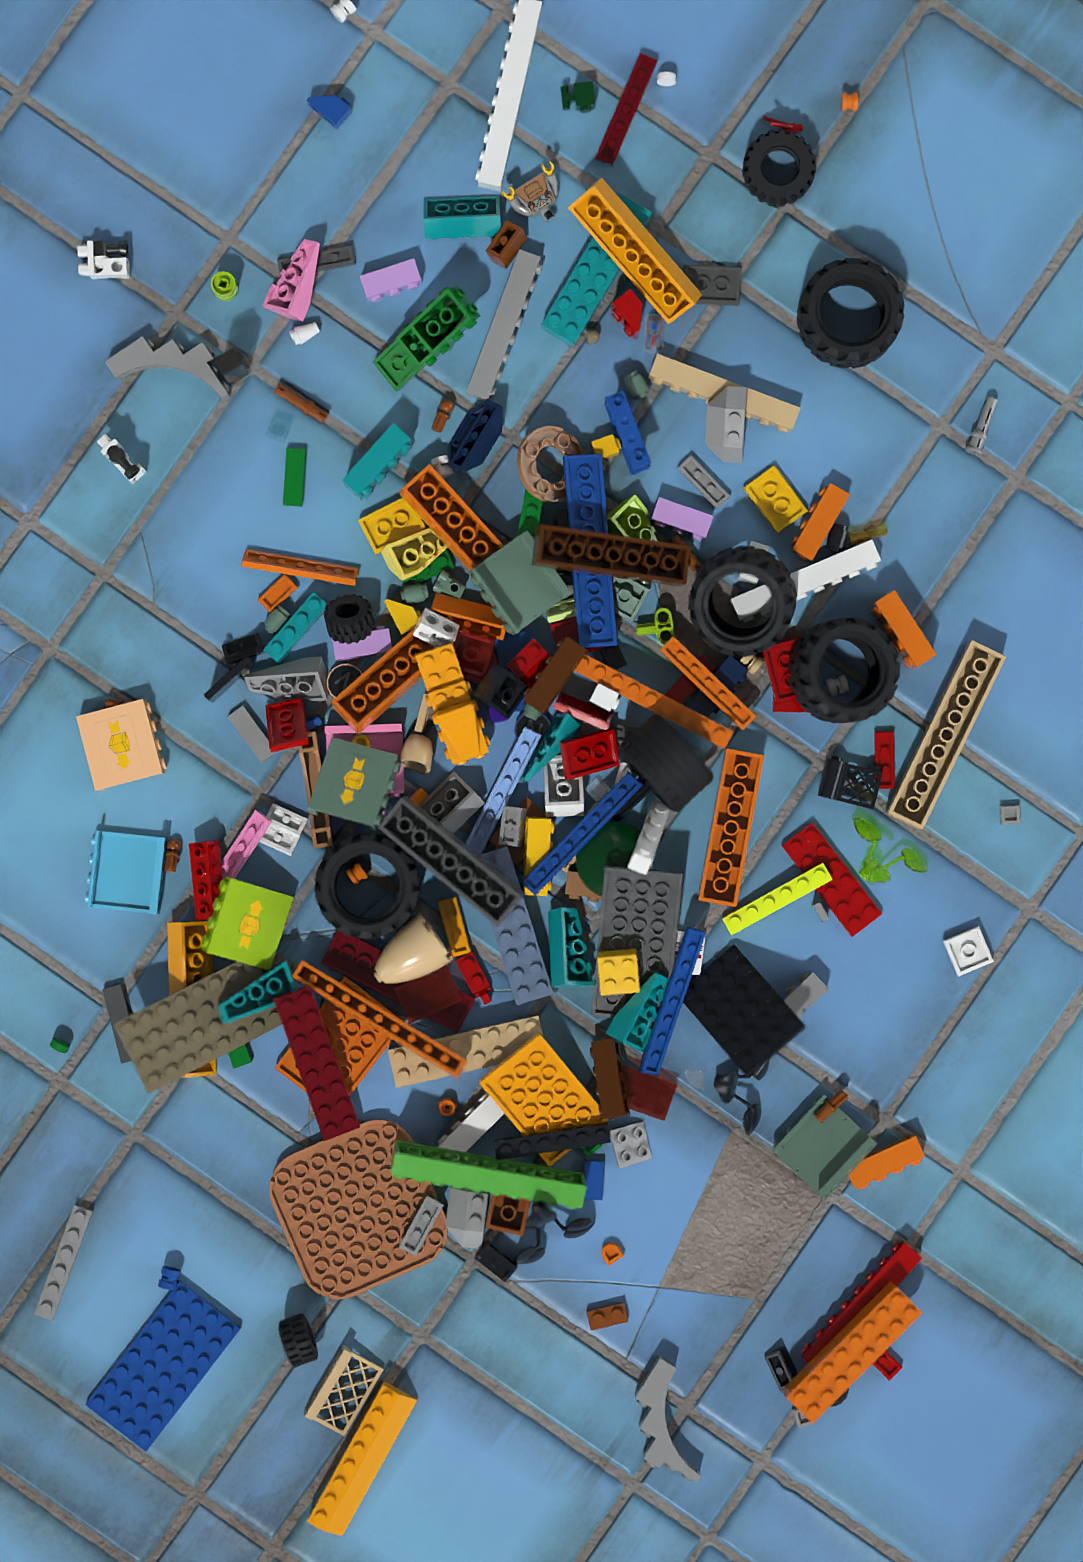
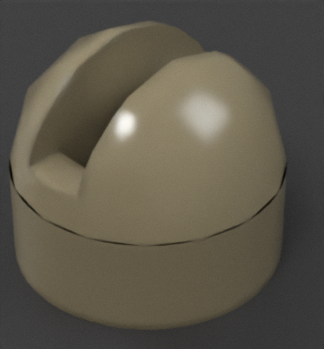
(592, 336)

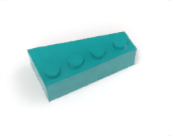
(567, 950)
(257, 995)

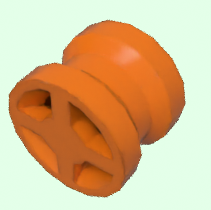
(849, 101)
(356, 873)

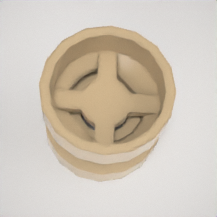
(754, 665)

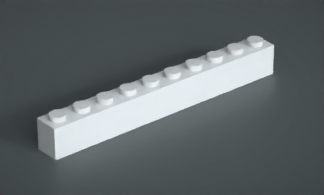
(510, 93)

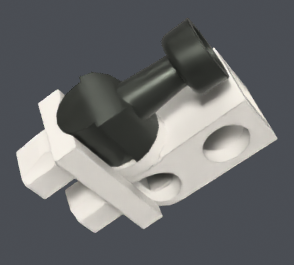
(100, 264)
(114, 452)

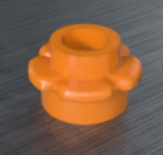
(452, 1106)

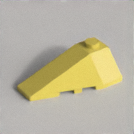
(413, 553)

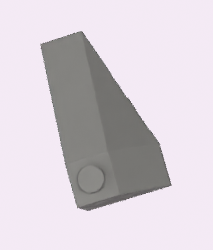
(296, 678)

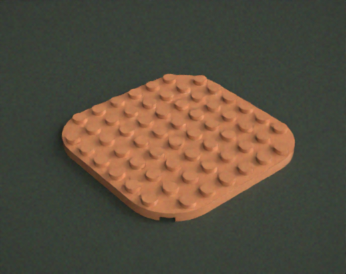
(350, 1212)

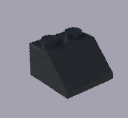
(501, 690)

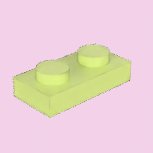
(561, 610)

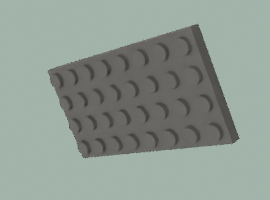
(642, 916)

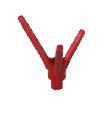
(784, 125)

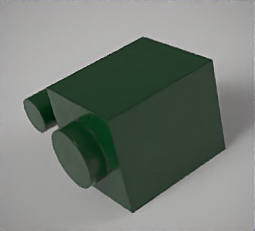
(582, 96)

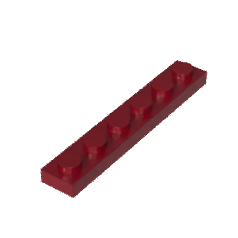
(626, 109)

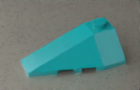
(635, 1019)

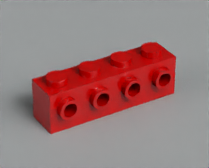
(206, 876)

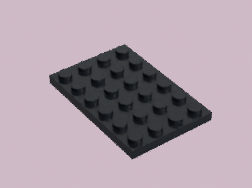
(741, 1011)

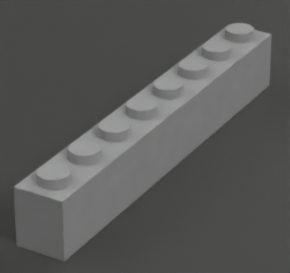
(503, 326)

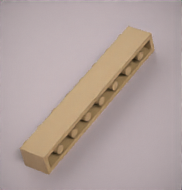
(707, 386)

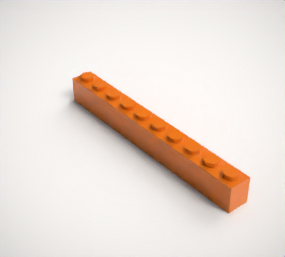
(655, 701)
(380, 1020)

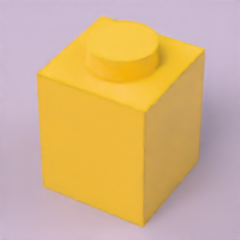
(606, 446)

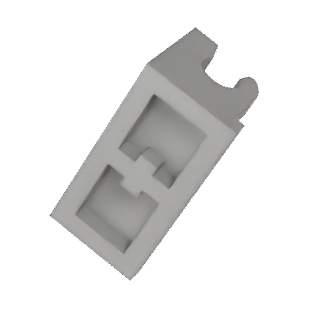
(512, 826)

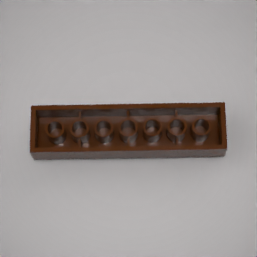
(610, 555)

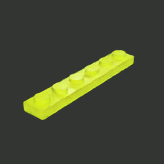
(777, 898)

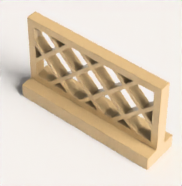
(327, 1386)

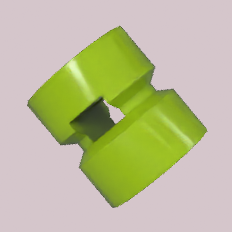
(224, 286)

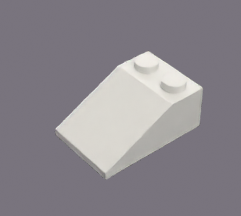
(562, 795)

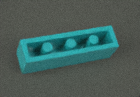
(296, 628)

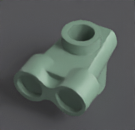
(444, 585)

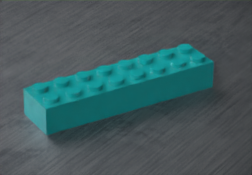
(586, 287)

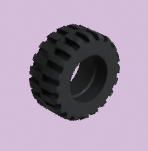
(784, 142)

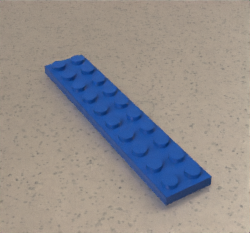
(588, 512)

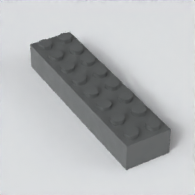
(451, 860)

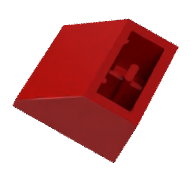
(628, 311)

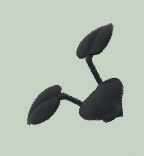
(726, 1086)
(541, 1215)

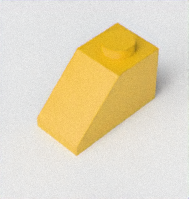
(403, 616)

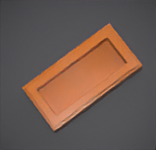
(278, 593)

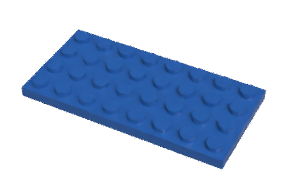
(163, 1366)

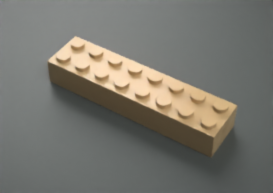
(478, 1046)

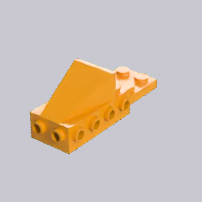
(452, 705)

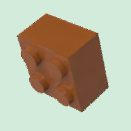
(508, 1214)

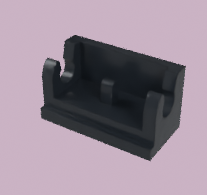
(244, 647)
(496, 1262)

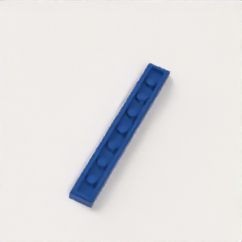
(581, 834)
(672, 1001)

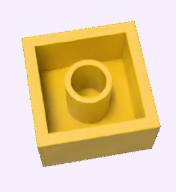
(618, 971)

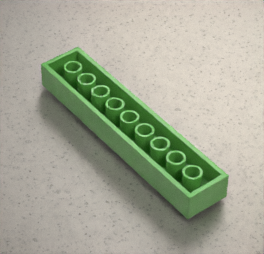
(488, 1174)

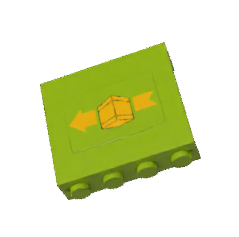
(246, 923)

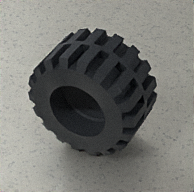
(349, 619)
(298, 1340)

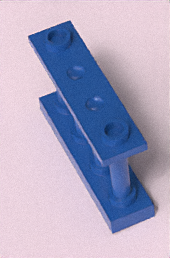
(627, 433)

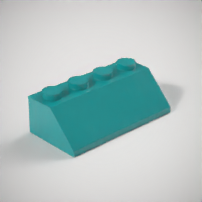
(461, 217)

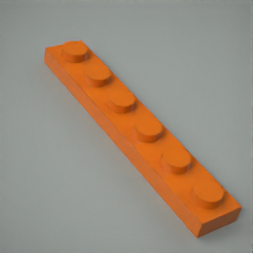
(300, 567)
(708, 683)

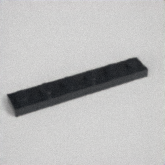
(552, 1141)

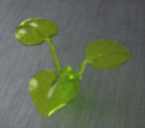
(872, 870)

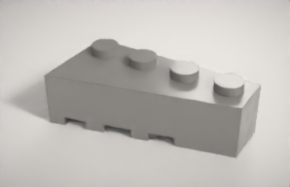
(804, 993)

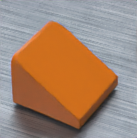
(419, 796)

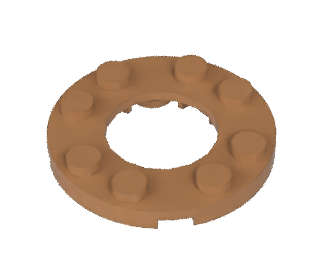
(526, 463)

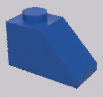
(331, 108)

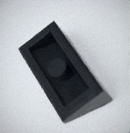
(781, 1366)

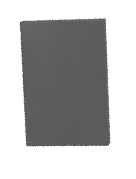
(717, 284)

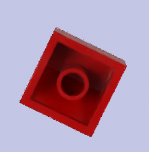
(529, 662)

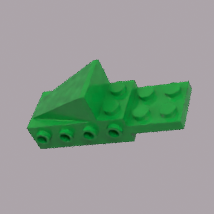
(427, 336)

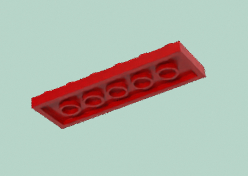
(843, 893)

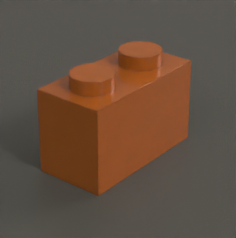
(506, 244)

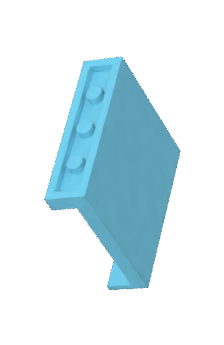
(126, 872)

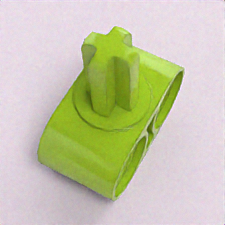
(657, 626)

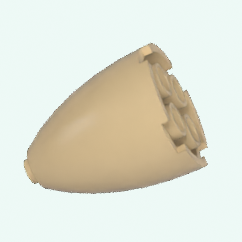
(412, 953)

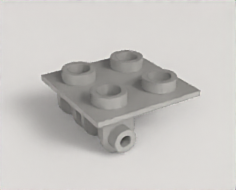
(630, 1144)

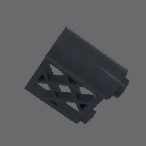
(834, 779)

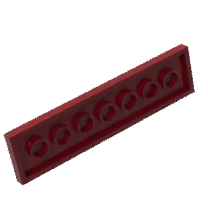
(357, 961)
(316, 1062)

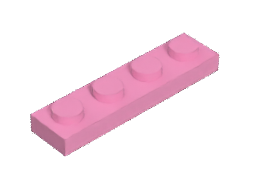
(244, 844)

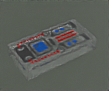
(654, 333)

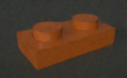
(607, 1316)

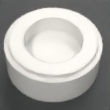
(666, 79)

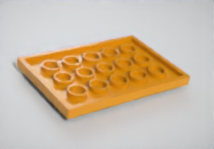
(540, 1093)

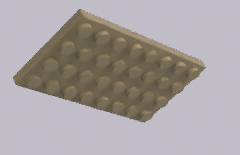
(187, 1030)

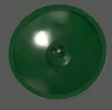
(610, 847)

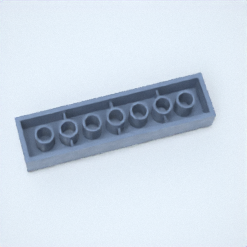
(518, 941)

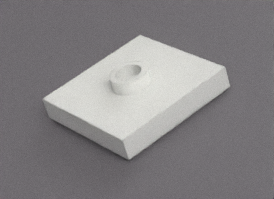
(968, 951)

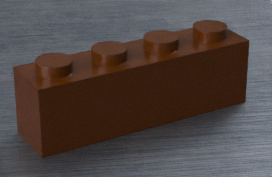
(555, 675)
(610, 1079)

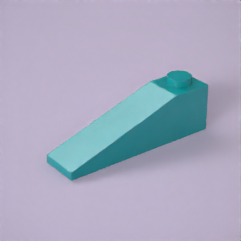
(561, 729)

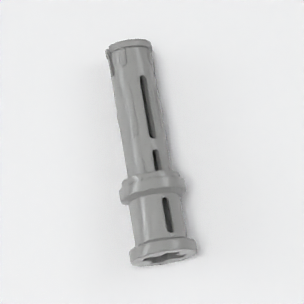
(979, 435)

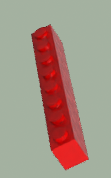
(890, 1268)

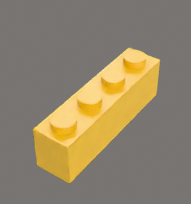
(536, 847)

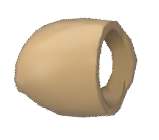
(417, 749)

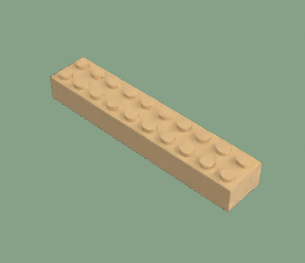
(945, 735)

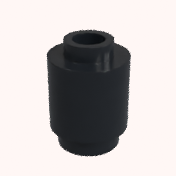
(837, 538)

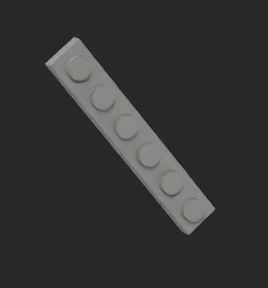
(63, 1262)

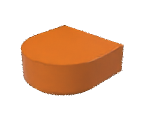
(611, 1253)

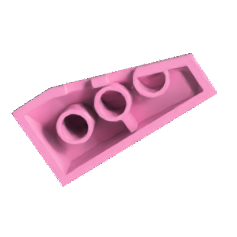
(294, 289)

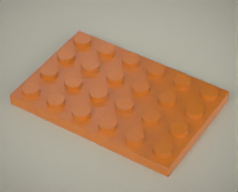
(352, 1041)

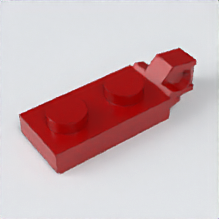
(474, 977)

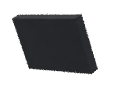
(229, 679)

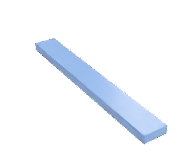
(503, 790)

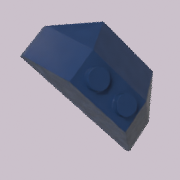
(475, 436)

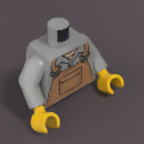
(536, 195)

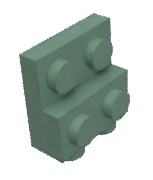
(629, 596)

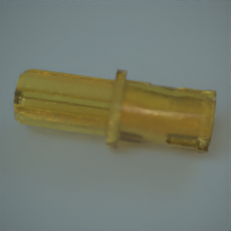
(867, 534)

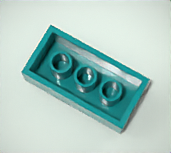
(377, 462)

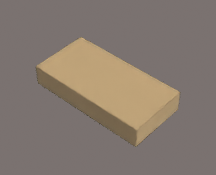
(422, 716)

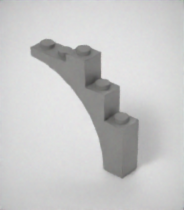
(140, 356)
(661, 1447)

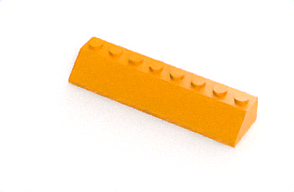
(635, 251)
(187, 965)
(362, 1459)

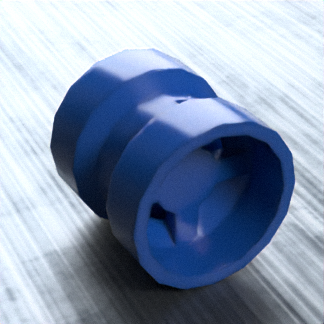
(169, 1278)

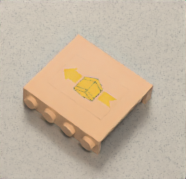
(121, 744)

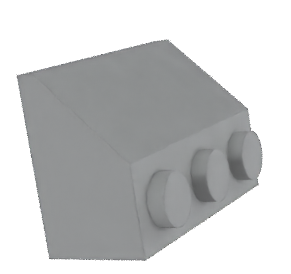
(452, 803)

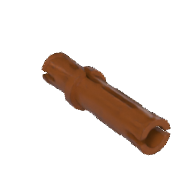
(307, 407)

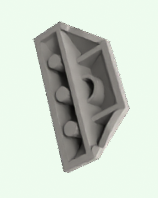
(727, 423)
(467, 1216)

